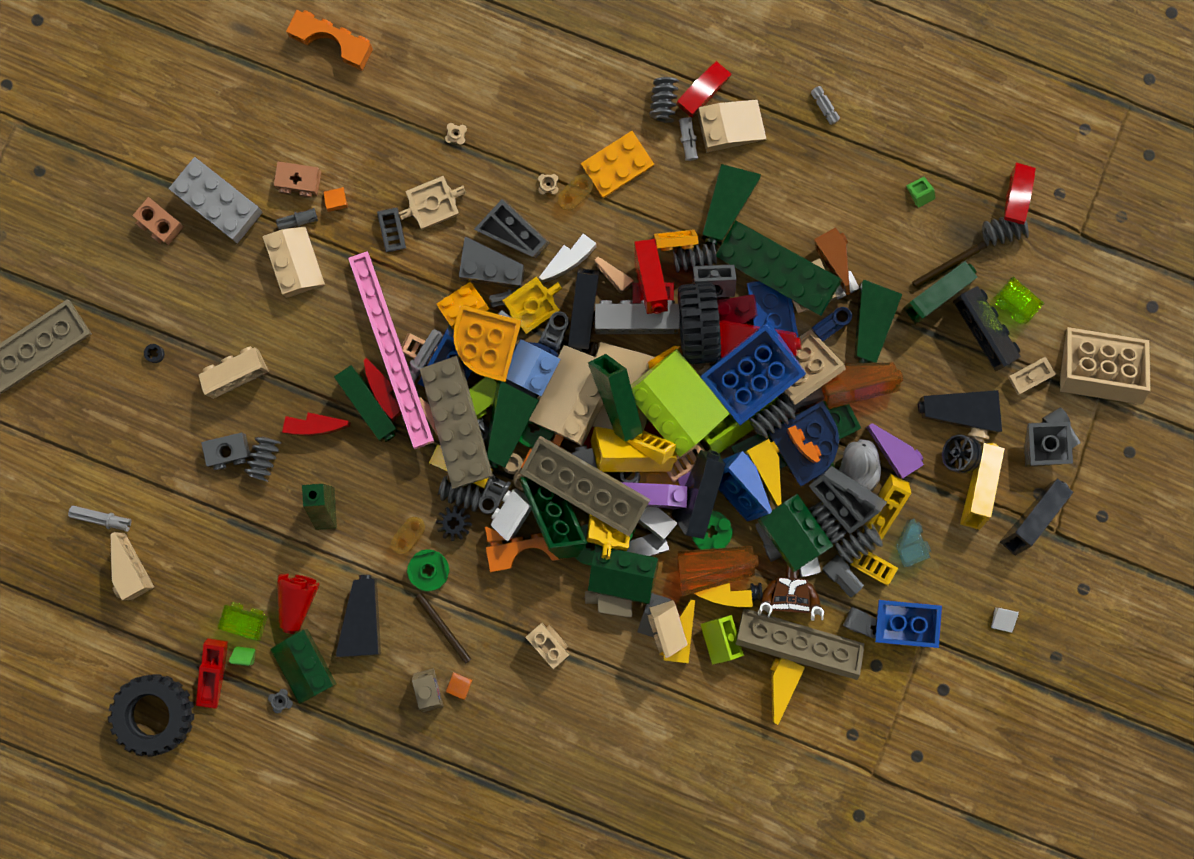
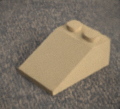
(731, 124)
(127, 570)

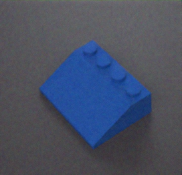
(753, 373)

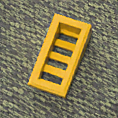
(658, 448)
(892, 569)

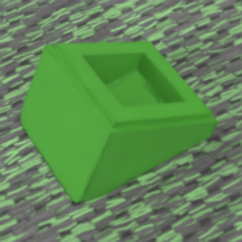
(921, 191)
(243, 656)

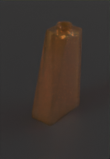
(862, 382)
(714, 567)

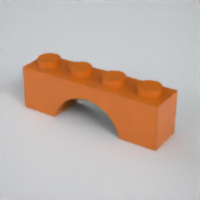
(306, 29)
(502, 555)

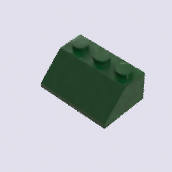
(795, 533)
(623, 575)
(303, 666)

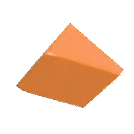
(335, 199)
(493, 535)
(459, 685)

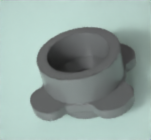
(274, 699)

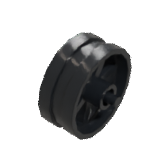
(954, 449)

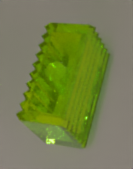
(1018, 300)
(242, 621)

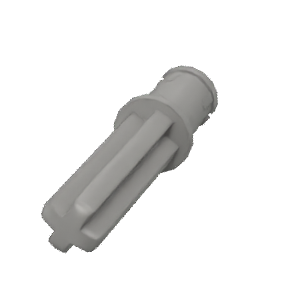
(425, 353)
(100, 518)

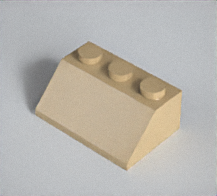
(293, 261)
(232, 372)

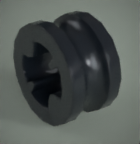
(159, 358)
(756, 591)

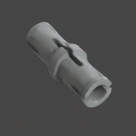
(688, 139)

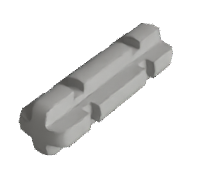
(825, 105)

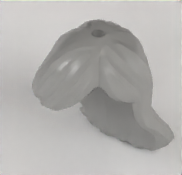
(862, 463)

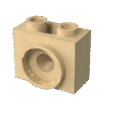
(548, 644)

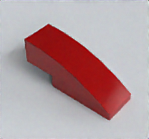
(703, 89)
(1019, 193)
(382, 390)
(313, 425)
(211, 673)

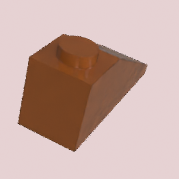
(833, 251)

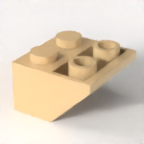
(666, 622)

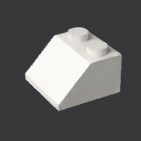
(512, 514)

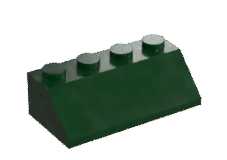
(555, 520)

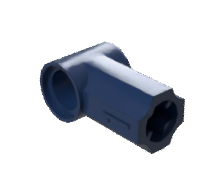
(830, 324)

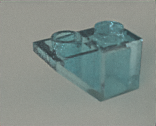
(911, 544)

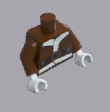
(791, 595)

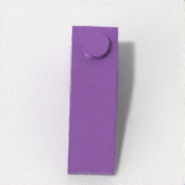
(898, 453)
(662, 494)

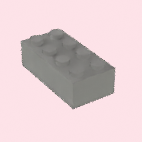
(216, 200)
(633, 319)

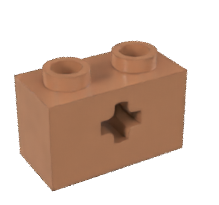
(288, 172)

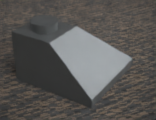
(1048, 444)

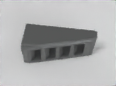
(392, 211)

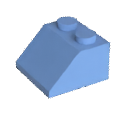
(531, 367)

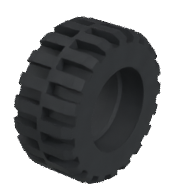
(699, 323)
(123, 715)

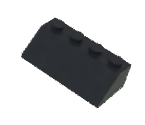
(986, 328)

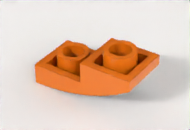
(808, 450)

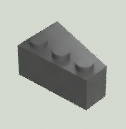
(510, 228)
(489, 267)
(846, 498)

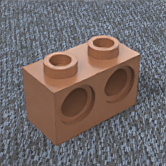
(159, 219)

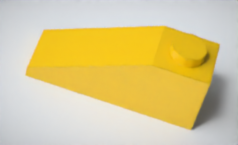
(767, 463)
(895, 493)
(686, 619)
(784, 681)

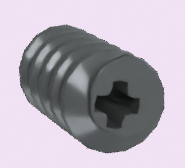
(662, 99)
(1002, 229)
(694, 257)
(773, 417)
(262, 458)
(461, 494)
(827, 522)
(859, 544)

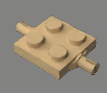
(432, 202)

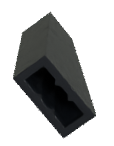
(583, 309)
(964, 409)
(701, 494)
(1036, 517)
(361, 623)

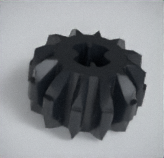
(449, 517)

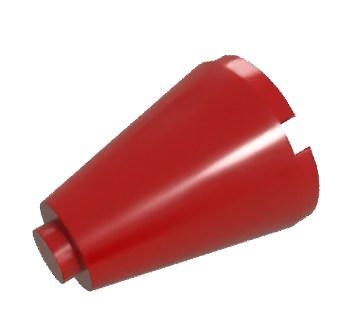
(294, 600)

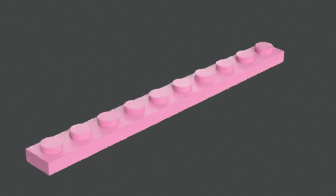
(391, 350)

